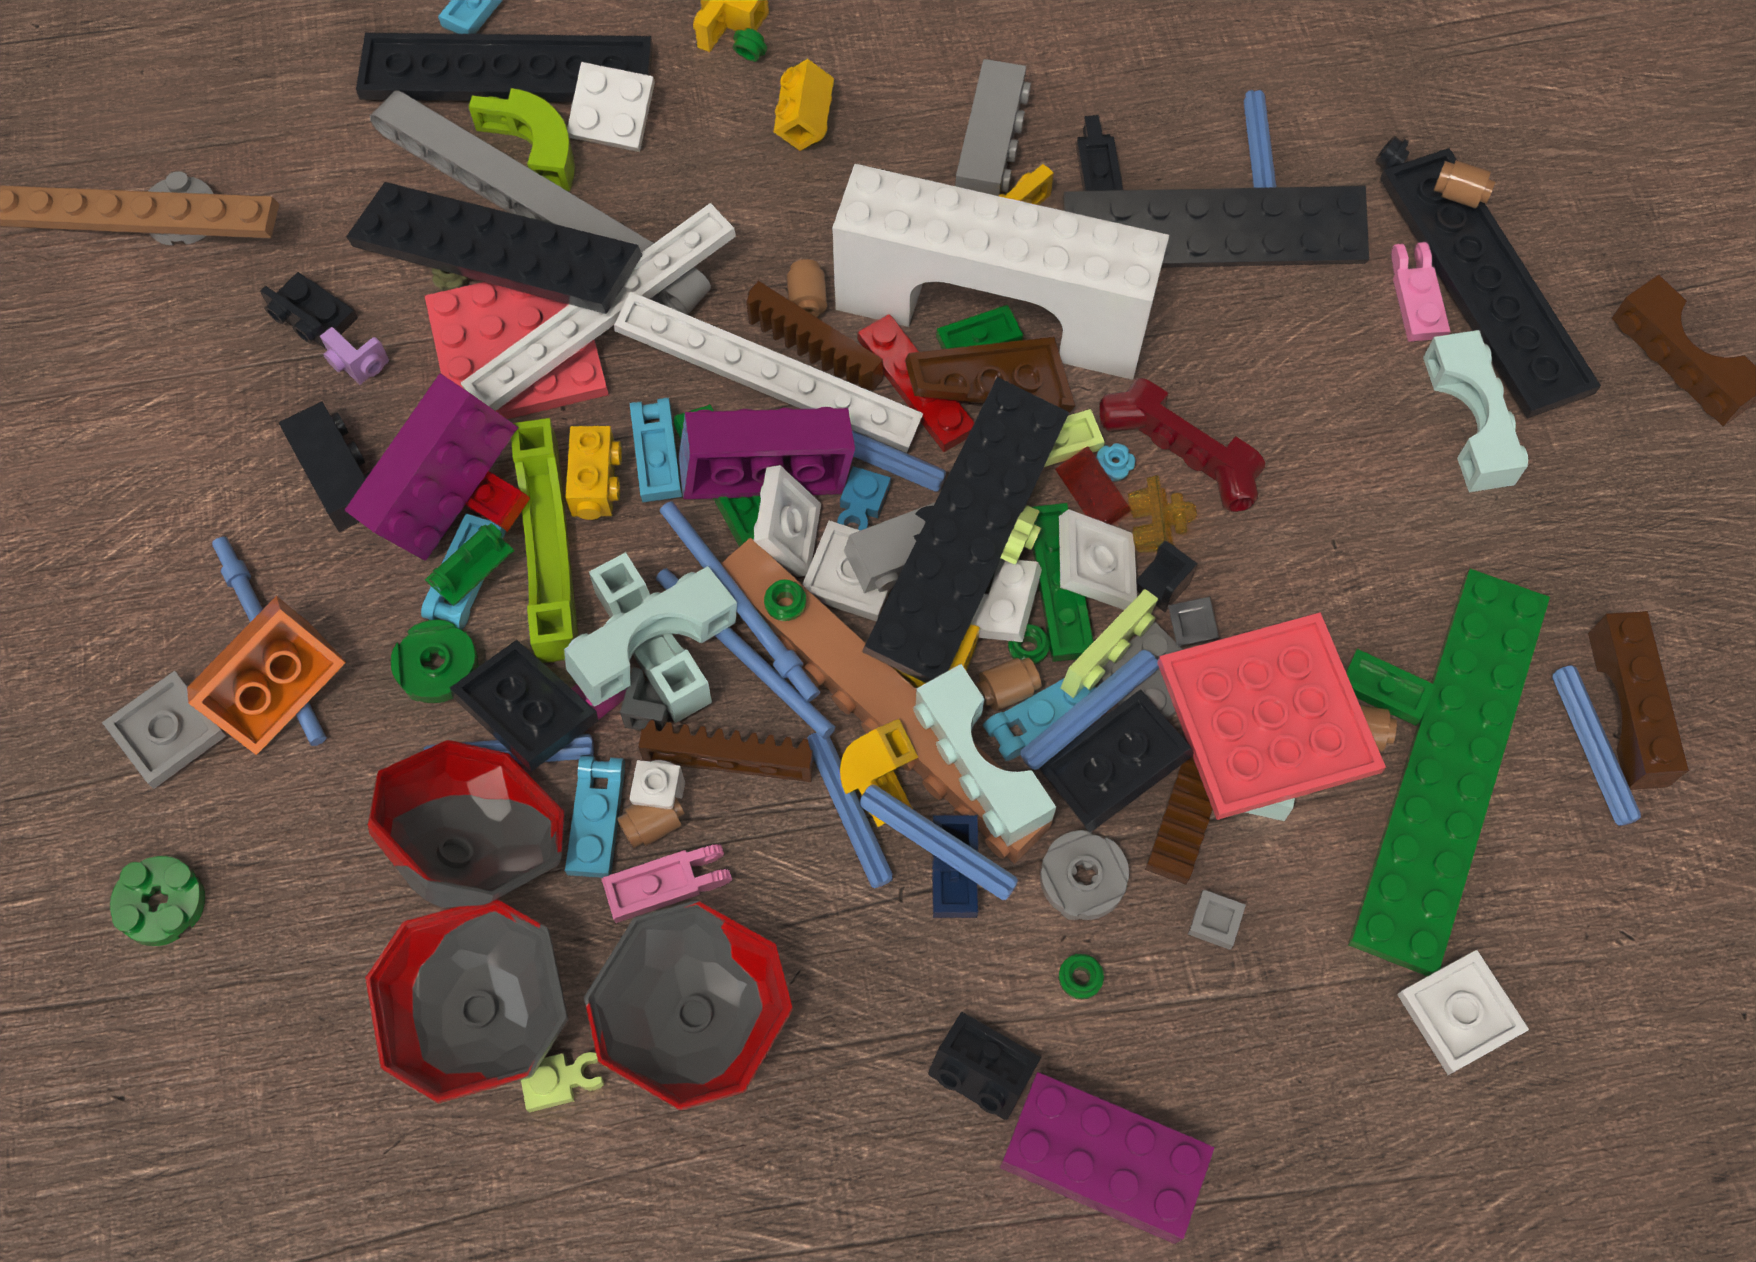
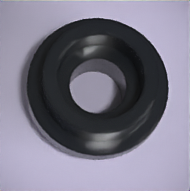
(1393, 153)

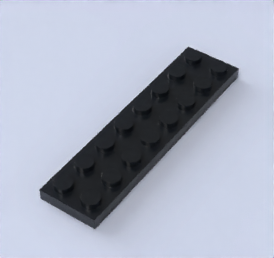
(490, 64)
(1241, 223)
(496, 247)
(1492, 289)
(966, 533)

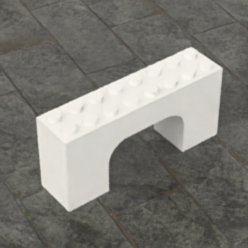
(1081, 268)

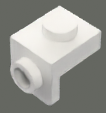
(657, 784)

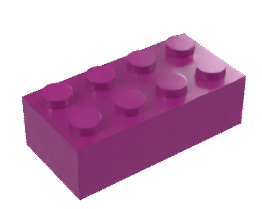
(731, 449)
(431, 468)
(1108, 1158)

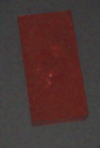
(1093, 487)

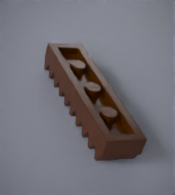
(813, 336)
(727, 755)
(1181, 827)

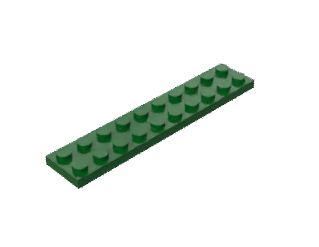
(1449, 775)

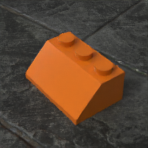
(265, 676)

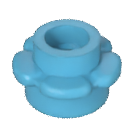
(1118, 470)

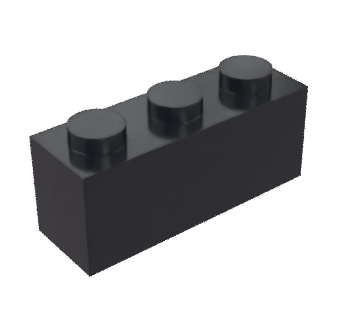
(327, 459)

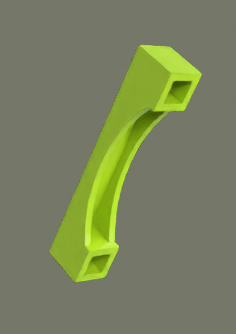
(550, 580)

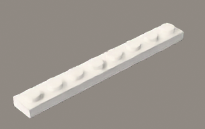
(576, 326)
(765, 370)

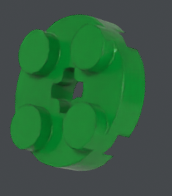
(417, 648)
(135, 887)

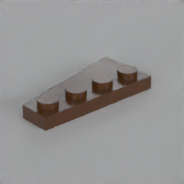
(972, 370)

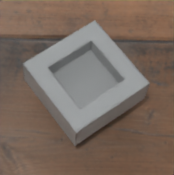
(1216, 919)

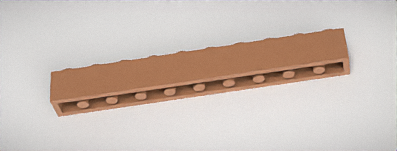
(862, 684)

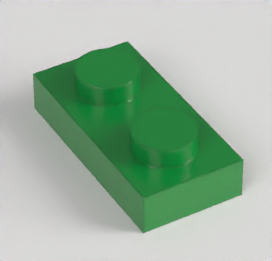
(982, 329)
(1389, 687)

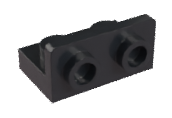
(308, 309)
(983, 1066)

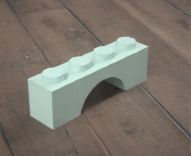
(1463, 368)
(693, 607)
(662, 659)
(1012, 800)

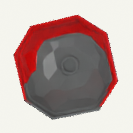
(464, 823)
(466, 1000)
(688, 1005)

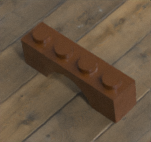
(1717, 383)
(1650, 739)

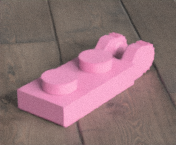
(1419, 294)
(662, 882)

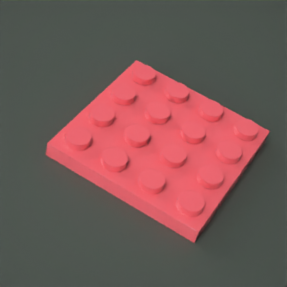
(486, 319)
(1270, 715)

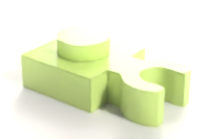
(1022, 535)
(555, 1079)

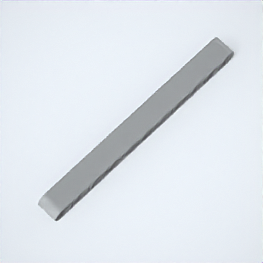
(512, 184)

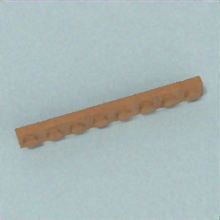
(138, 211)

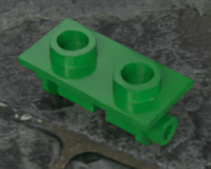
(470, 564)

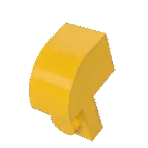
(723, 14)
(874, 759)

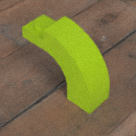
(537, 123)

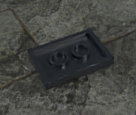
(524, 705)
(1116, 760)

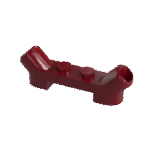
(1231, 466)

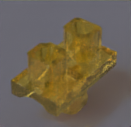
(1154, 502)

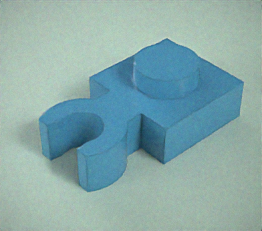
(863, 496)

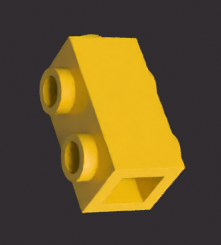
(803, 104)
(591, 471)

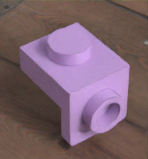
(358, 363)

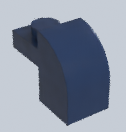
(952, 891)

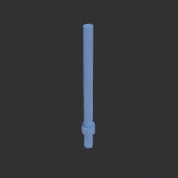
(237, 577)
(786, 662)
(764, 671)

